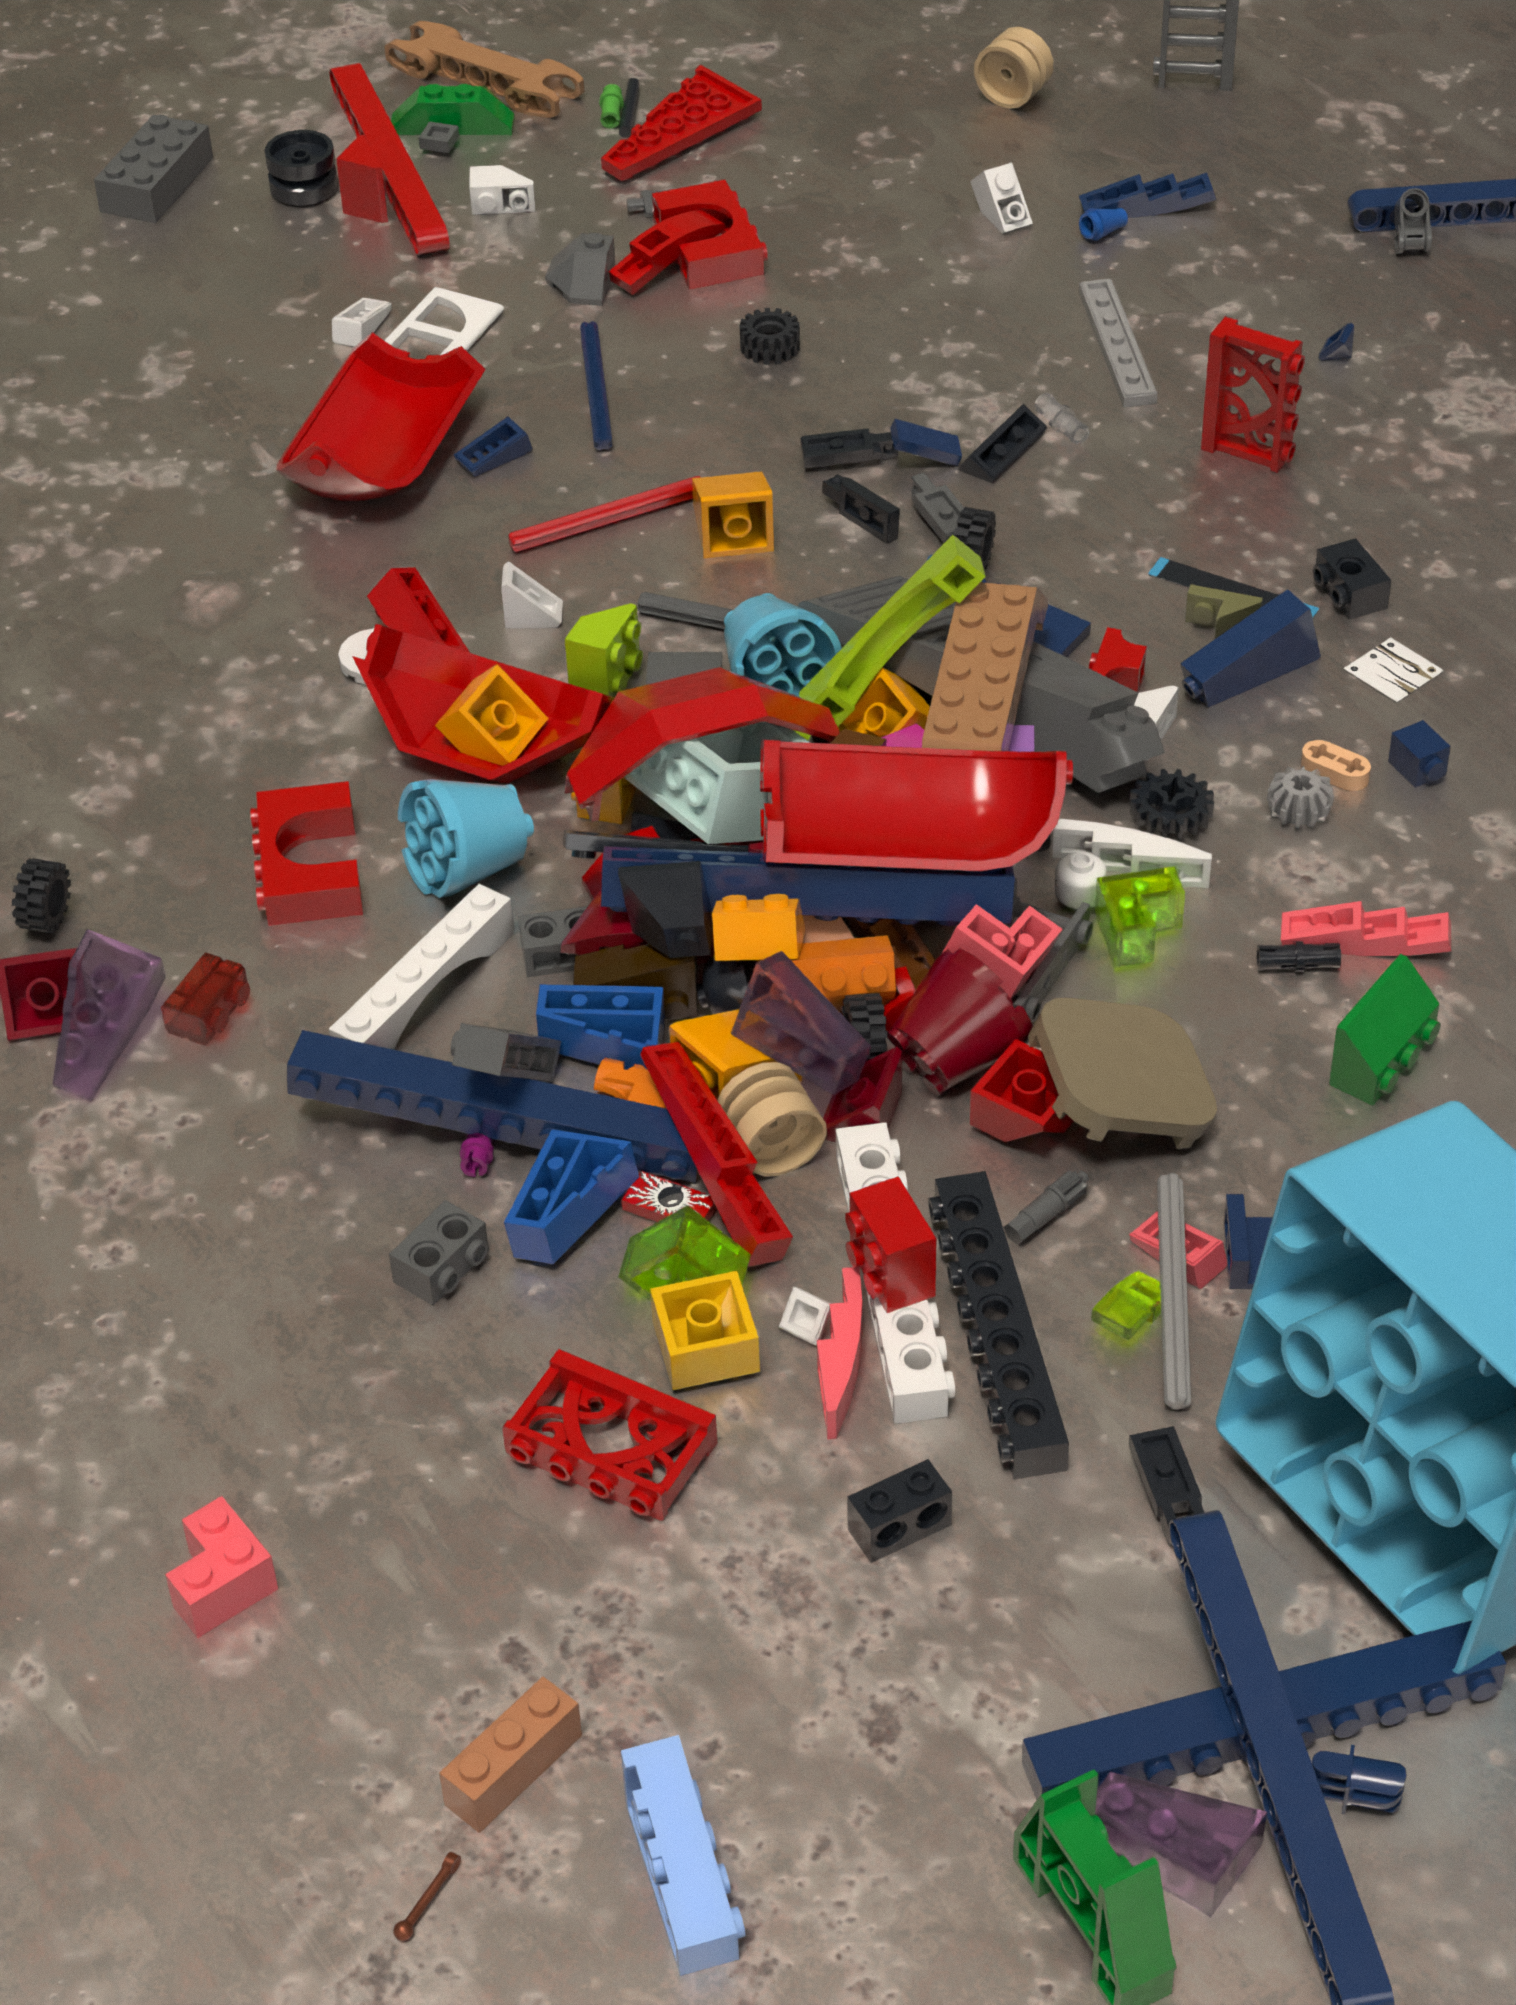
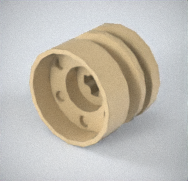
(774, 1117)

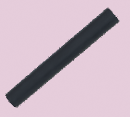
(629, 107)

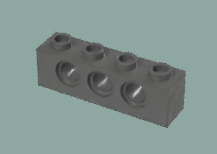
(505, 1052)

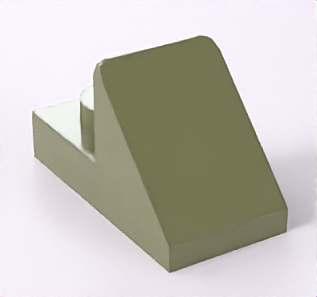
(1219, 608)

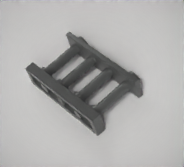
(1223, 42)
(1074, 933)

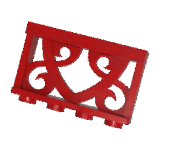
(1280, 387)
(611, 1473)

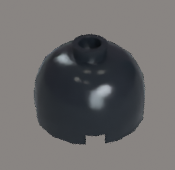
(724, 984)

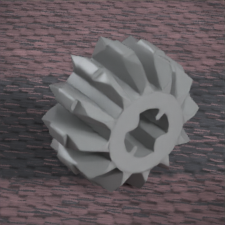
(1300, 797)

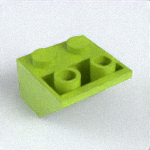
(604, 650)

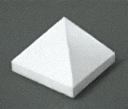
(805, 1316)

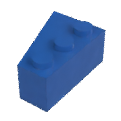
(602, 1020)
(567, 1193)

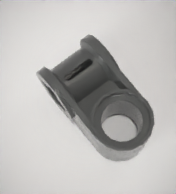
(1412, 229)

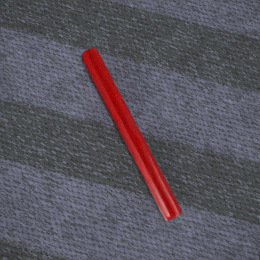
(601, 515)

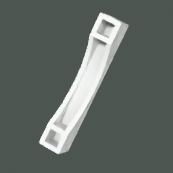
(468, 931)

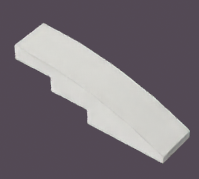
(1132, 850)

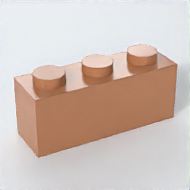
(510, 1754)

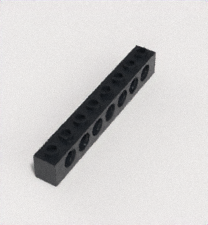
(999, 1326)

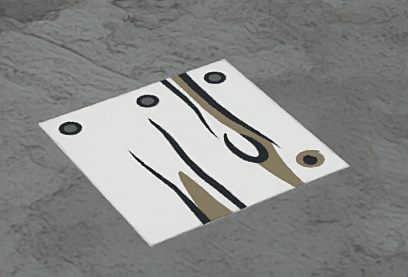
(1393, 669)

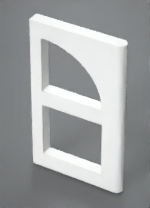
(475, 312)

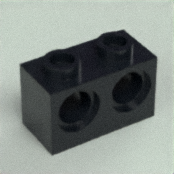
(899, 1510)

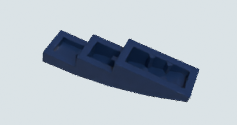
(1151, 198)

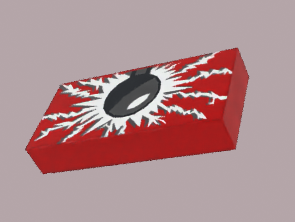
(658, 1198)

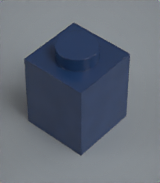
(1419, 753)

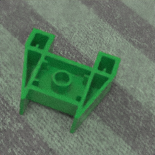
(1112, 1904)

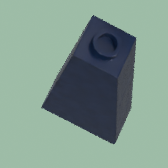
(1253, 651)

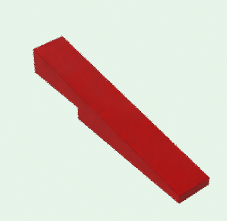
(718, 1154)

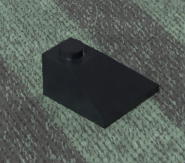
(669, 907)

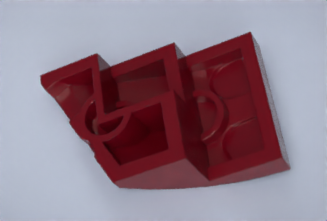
(598, 928)

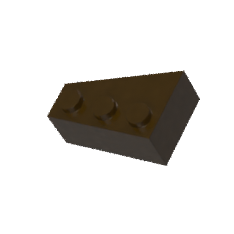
(644, 968)

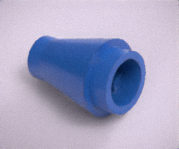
(1100, 222)

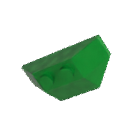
(469, 107)

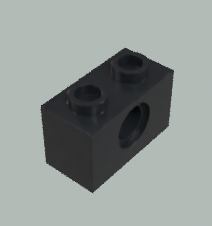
(1352, 579)

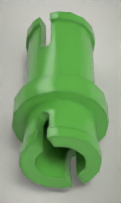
(611, 103)

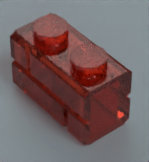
(205, 999)

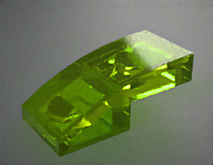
(1129, 1305)

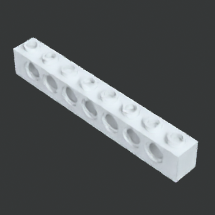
(906, 1337)

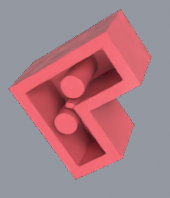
(1007, 951)
(226, 1570)

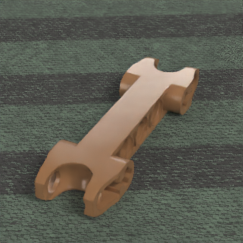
(520, 82)

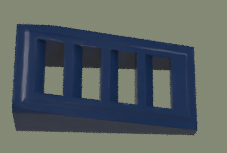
(502, 442)

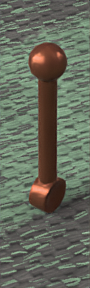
(404, 1929)

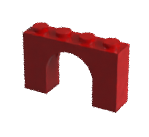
(720, 259)
(297, 890)

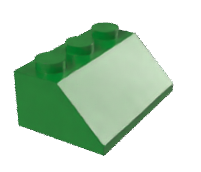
(1384, 1033)

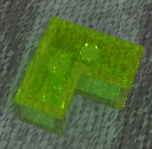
(1134, 909)
(679, 1251)

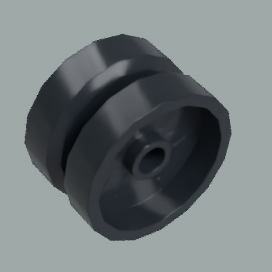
(301, 167)

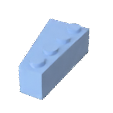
(680, 1856)

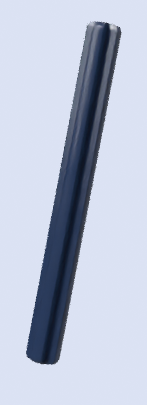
(596, 386)

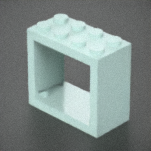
(713, 781)

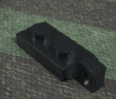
(846, 447)
(863, 507)

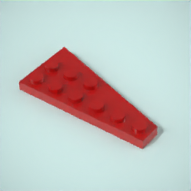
(681, 120)

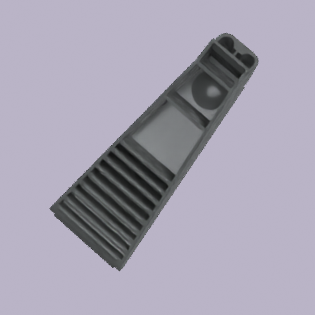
(1063, 700)

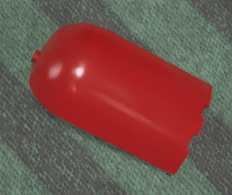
(378, 421)
(907, 805)

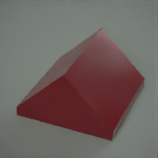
(34, 992)
(871, 1098)

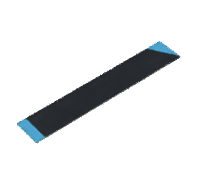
(1188, 575)

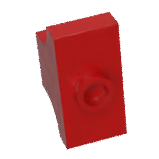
(1120, 660)

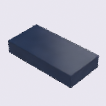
(926, 442)

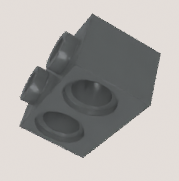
(542, 938)
(439, 1252)

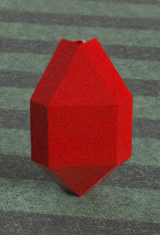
(421, 679)
(680, 710)

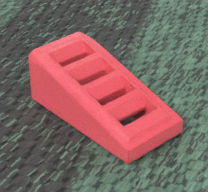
(1202, 1263)

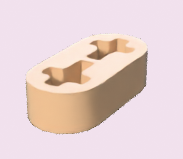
(1342, 766)

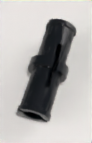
(1298, 956)

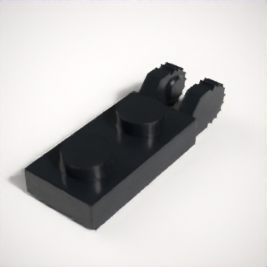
(1166, 1475)

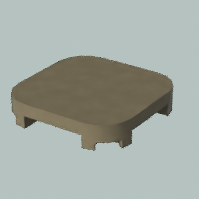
(1124, 1070)

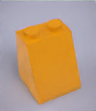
(734, 514)
(715, 1050)

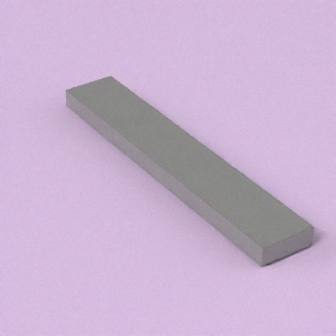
(1117, 343)

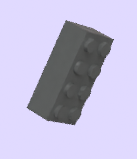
(153, 168)

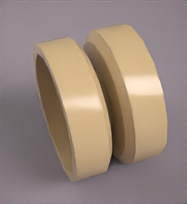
(1013, 67)

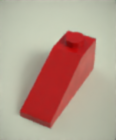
(410, 607)

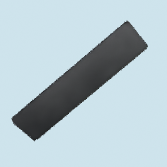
(1004, 445)

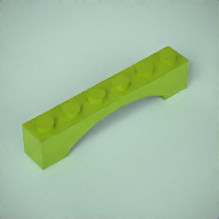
(939, 583)

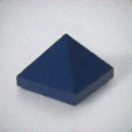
(1338, 344)

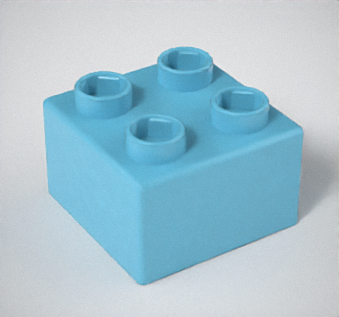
(1387, 1369)

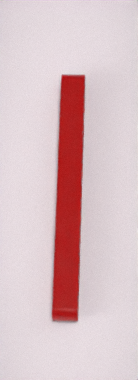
(401, 180)

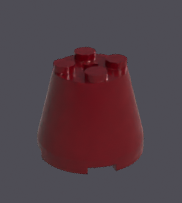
(957, 1022)

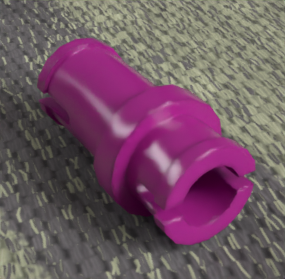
(476, 1153)

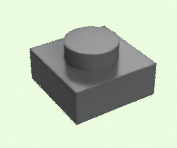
(438, 137)

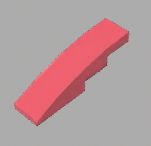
(1368, 933)
(840, 1356)

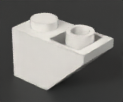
(500, 191)
(1001, 198)

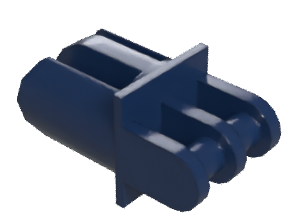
(1360, 1780)

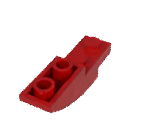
(660, 247)

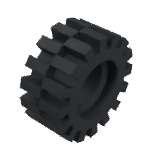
(769, 336)
(977, 531)
(41, 895)
(867, 1016)

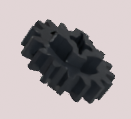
(1171, 803)

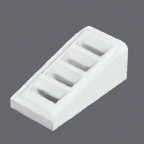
(359, 321)

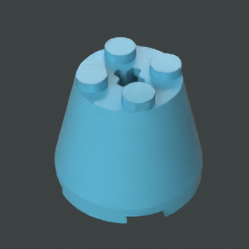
(778, 642)
(460, 832)

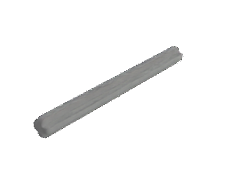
(1173, 1292)

